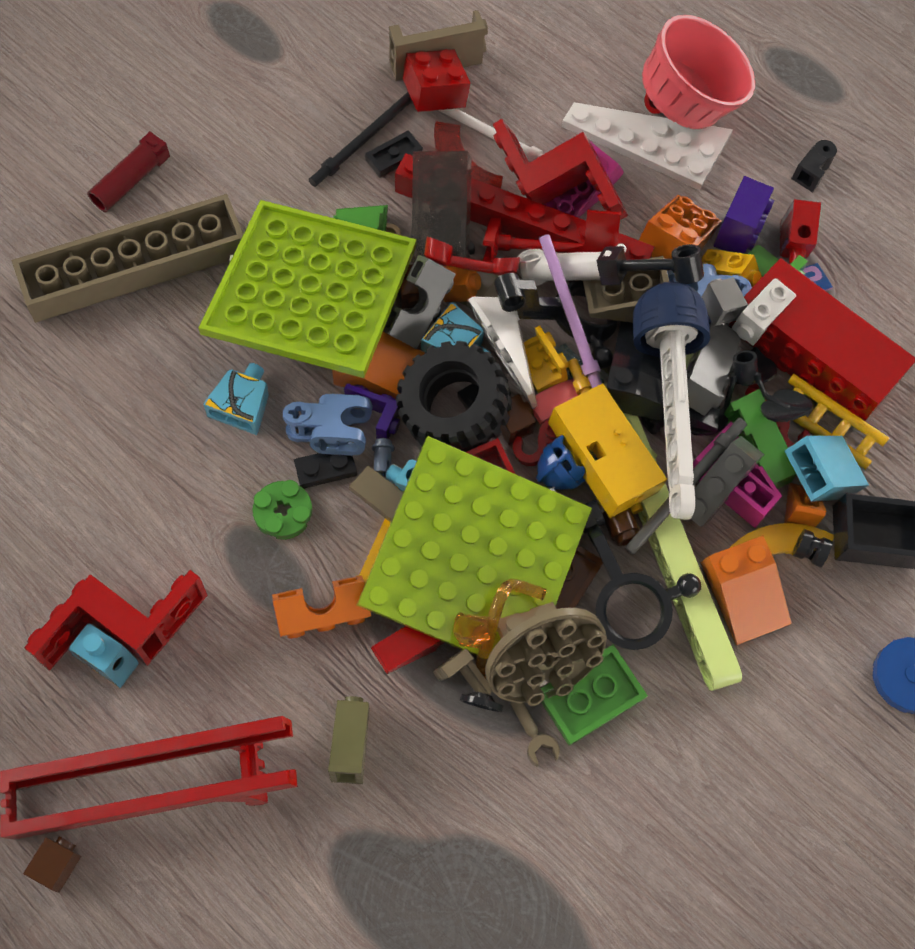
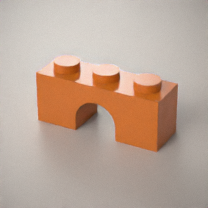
(296, 616)

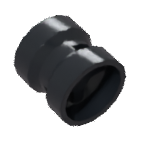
(812, 548)

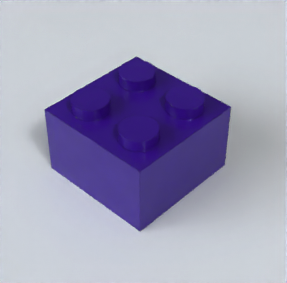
(745, 216)

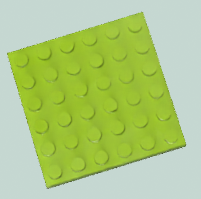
(309, 288)
(465, 534)

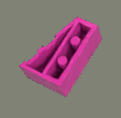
(753, 495)

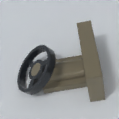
(463, 662)

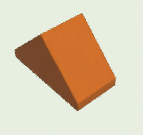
(800, 508)

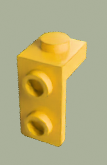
(733, 264)

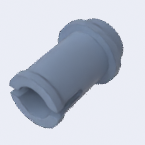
(382, 455)

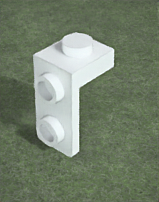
(763, 311)

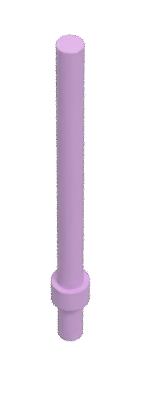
(590, 366)

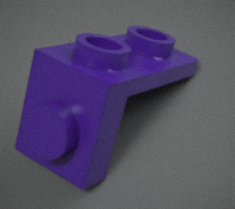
(384, 404)

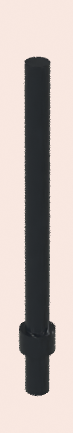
(331, 165)

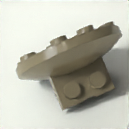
(544, 649)

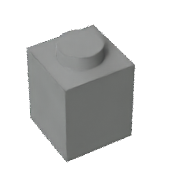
(724, 301)

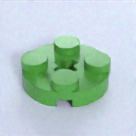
(297, 515)

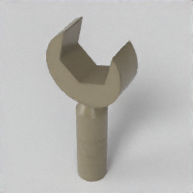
(531, 729)

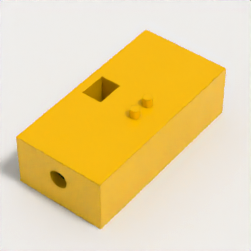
(608, 448)

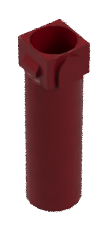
(129, 172)

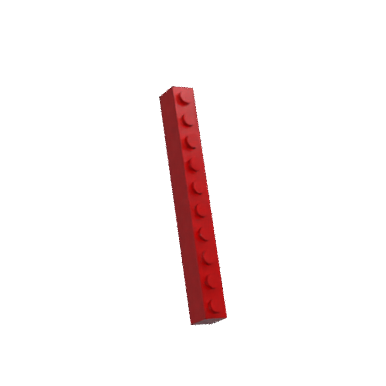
(520, 215)

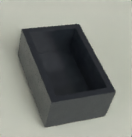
(874, 530)

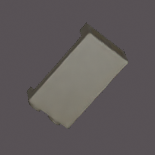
(465, 39)

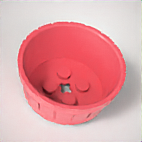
(696, 73)

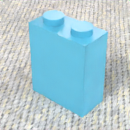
(826, 467)

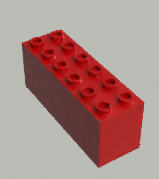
(830, 345)

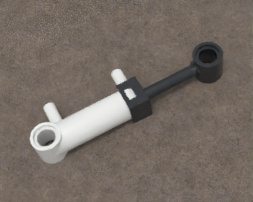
(611, 265)

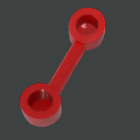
(442, 254)

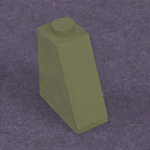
(349, 741)

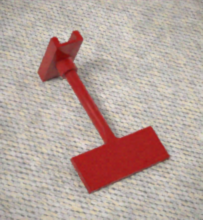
(600, 232)

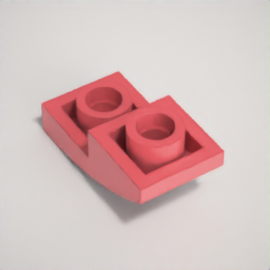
(552, 397)

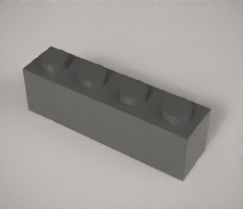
(710, 369)

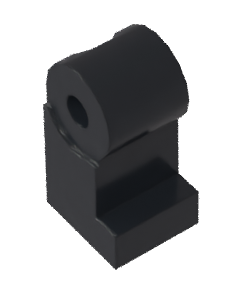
(813, 165)

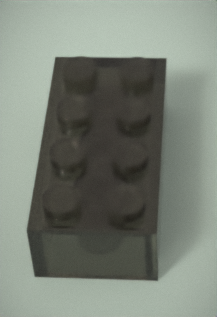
(441, 200)

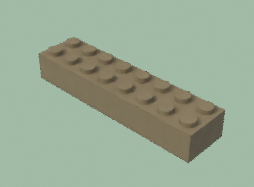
(128, 258)

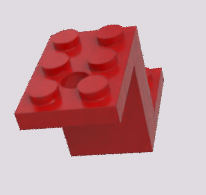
(557, 169)
(100, 606)

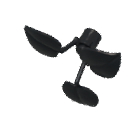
(756, 368)

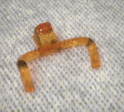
(481, 630)

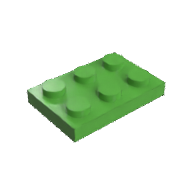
(595, 699)

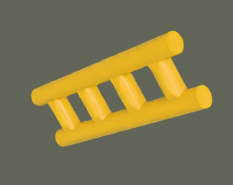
(848, 419)

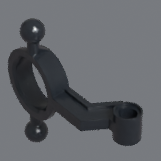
(523, 297)
(687, 586)

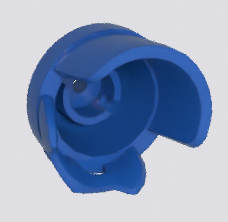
(557, 467)

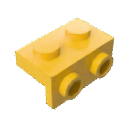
(544, 362)

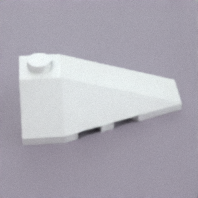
(506, 339)

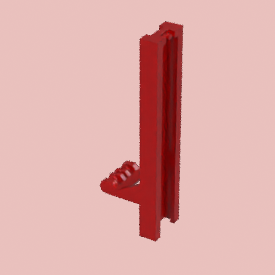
(251, 788)

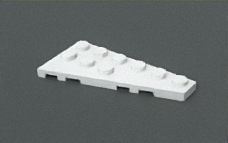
(652, 140)

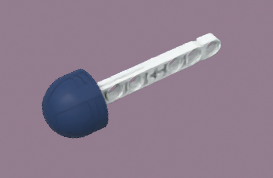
(669, 325)

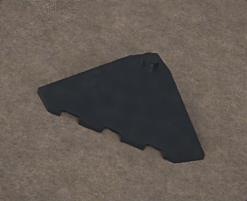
(637, 383)

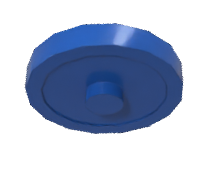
(896, 674)

